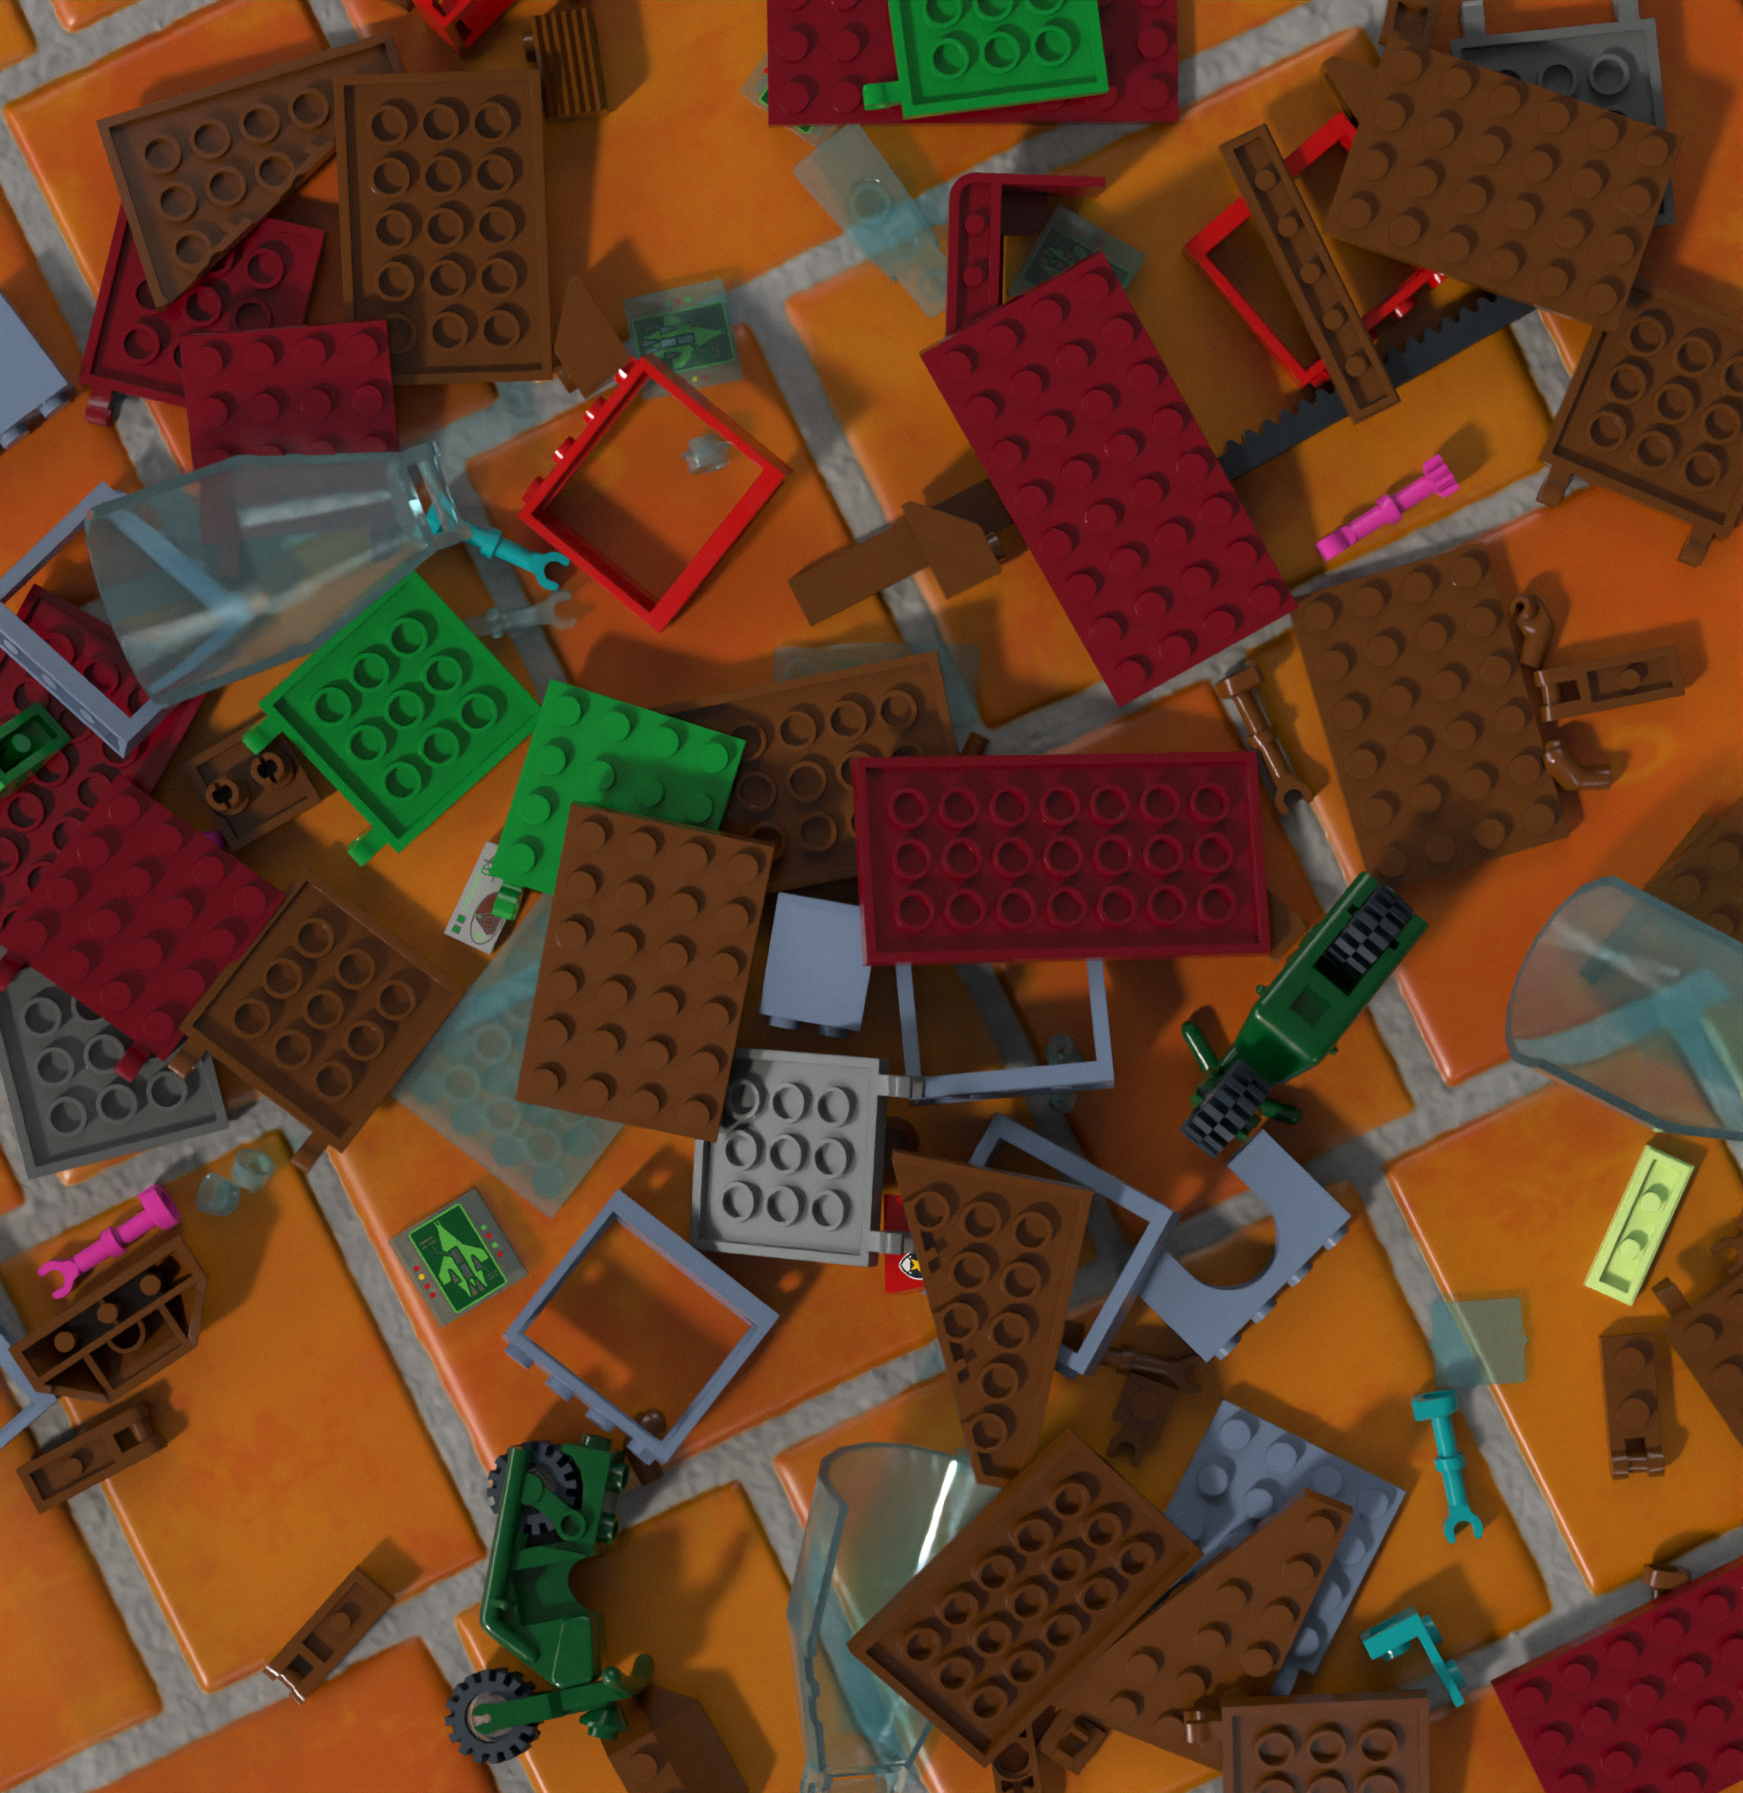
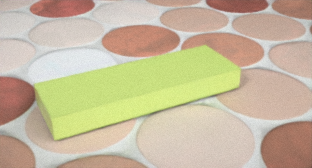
(1638, 1225)

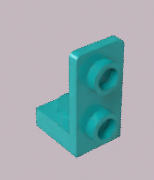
(1392, 1639)

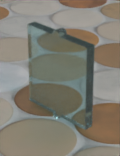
(1478, 1342)

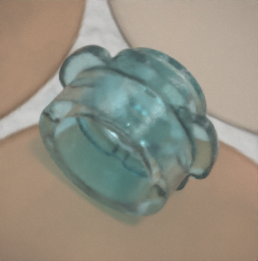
(706, 454)

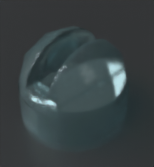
(252, 1170)
(217, 1195)

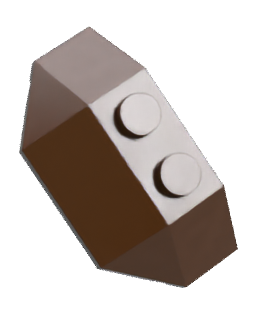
(120, 1330)
(671, 1747)

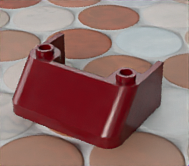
(979, 216)

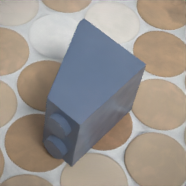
(815, 966)

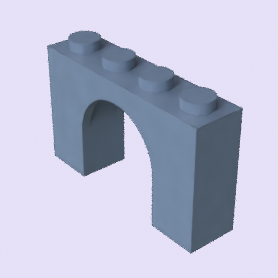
(29, 377)
(1303, 1221)

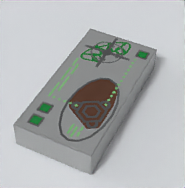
(472, 916)

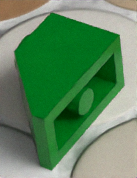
(27, 746)

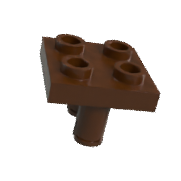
(250, 791)

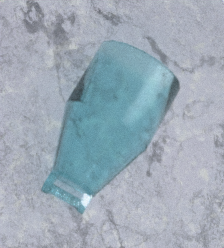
(259, 560)
(1635, 1011)
(868, 1532)

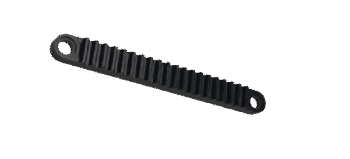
(1401, 367)

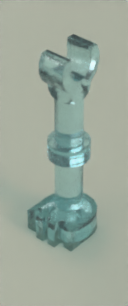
(542, 613)

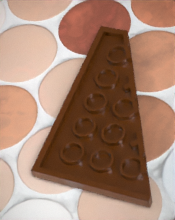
(225, 156)
(999, 1283)
(1215, 1633)

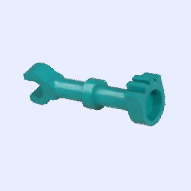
(494, 544)
(1439, 1407)

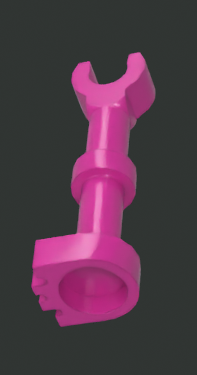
(1436, 480)
(158, 1211)

